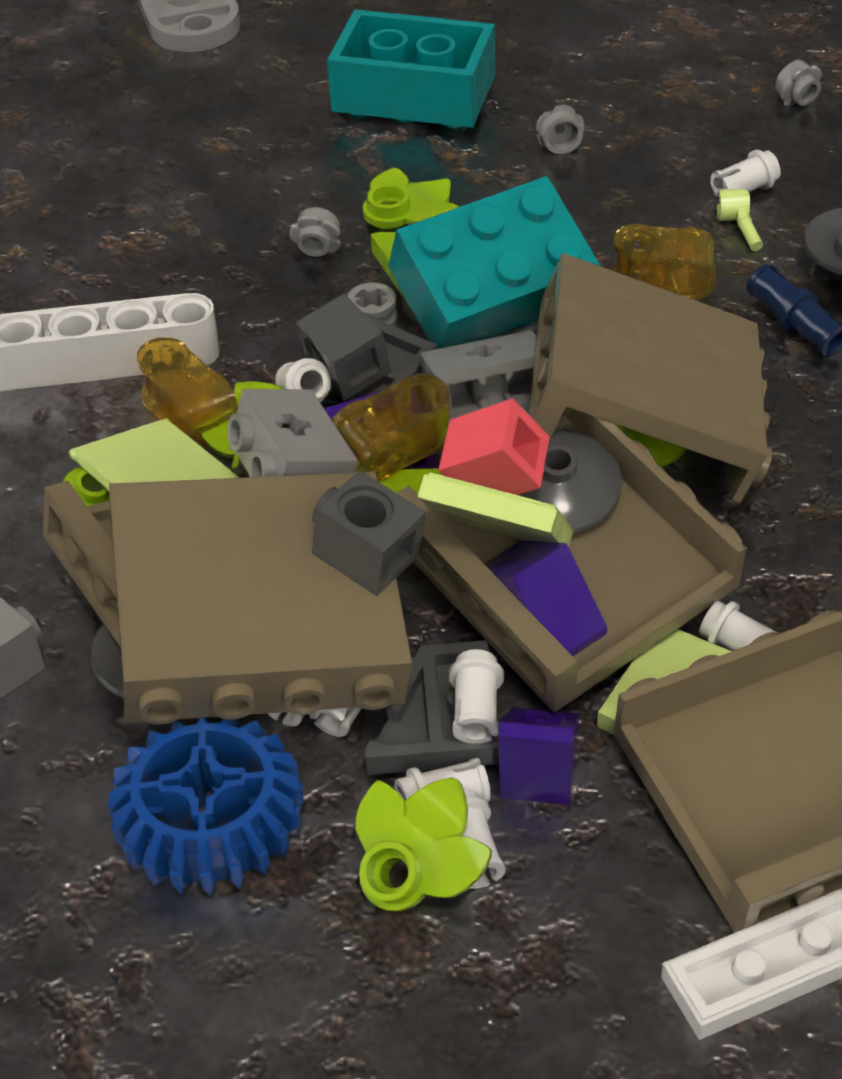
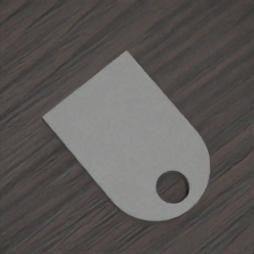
(190, 23)

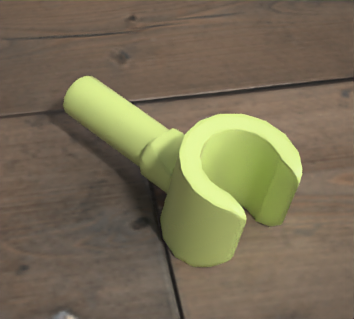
(735, 206)

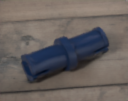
(796, 309)

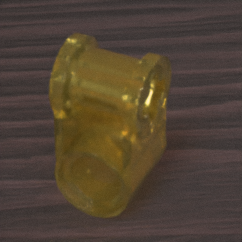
(668, 258)
(183, 387)
(397, 424)

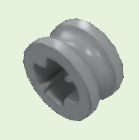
(375, 301)

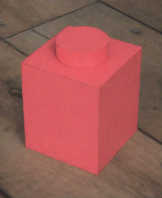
(496, 449)

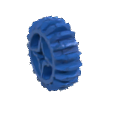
(245, 817)

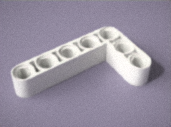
(99, 338)

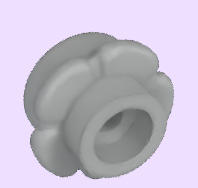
(798, 83)
(566, 139)
(316, 232)

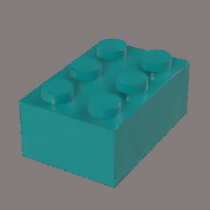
(412, 68)
(485, 262)

